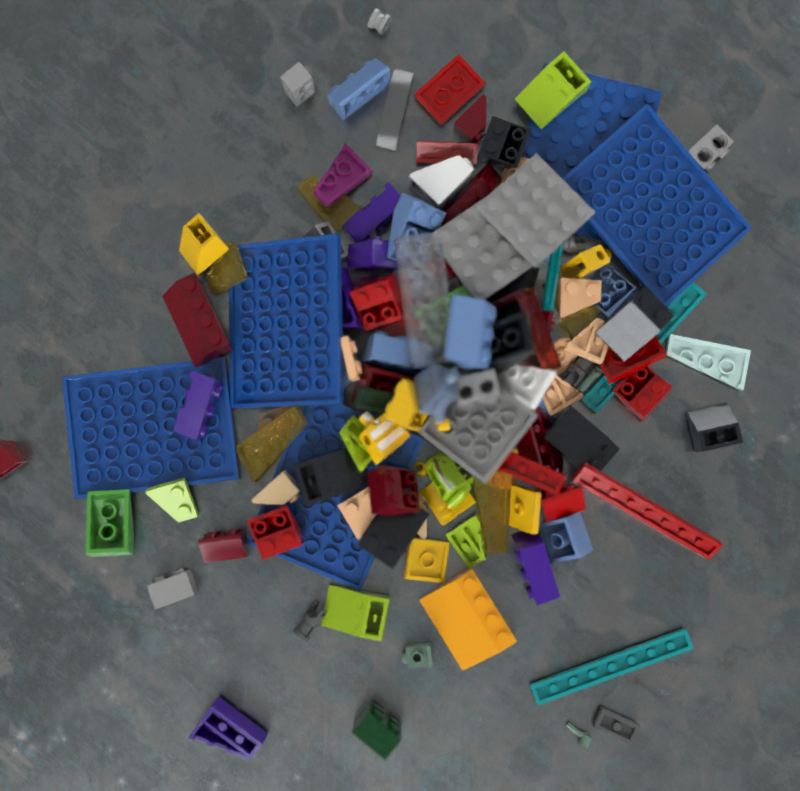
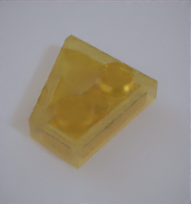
(226, 271)

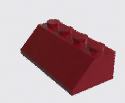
(196, 320)

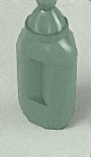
(594, 374)

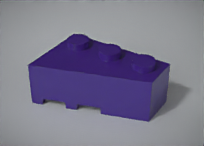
(373, 217)
(198, 406)
(535, 567)

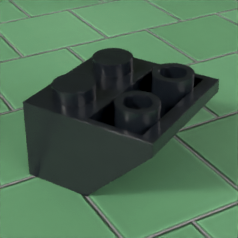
(503, 143)
(714, 427)

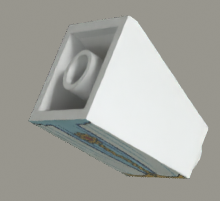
(442, 180)

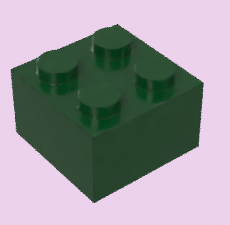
(377, 730)

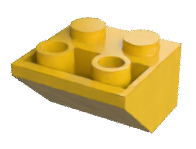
(200, 244)
(404, 407)

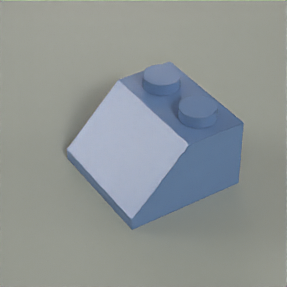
(565, 538)

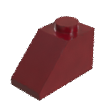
(472, 122)

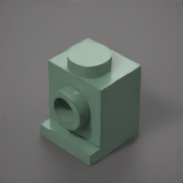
(423, 650)

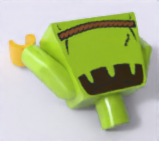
(448, 478)

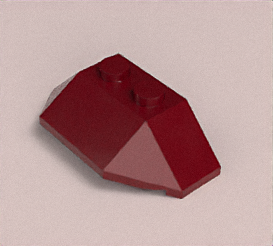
(475, 190)
(537, 448)

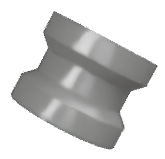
(379, 21)

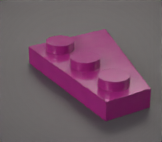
(343, 175)

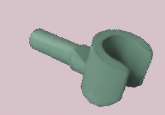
(585, 738)

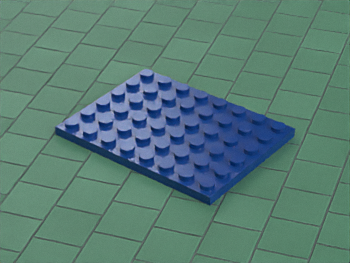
(586, 126)
(656, 205)
(287, 324)
(125, 426)
(329, 541)

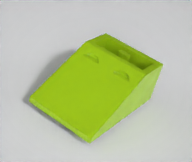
(553, 90)
(356, 612)

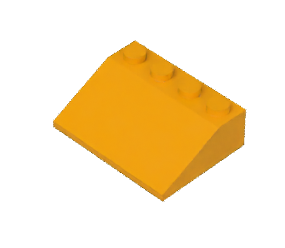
(467, 619)

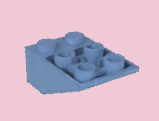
(413, 218)
(613, 290)

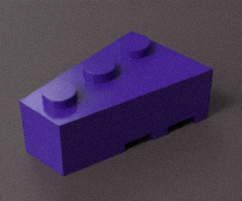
(371, 255)
(350, 316)
(229, 730)

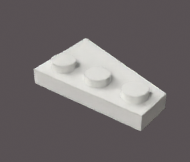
(526, 383)

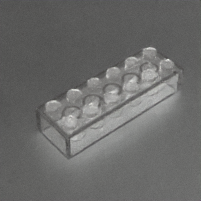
(423, 296)

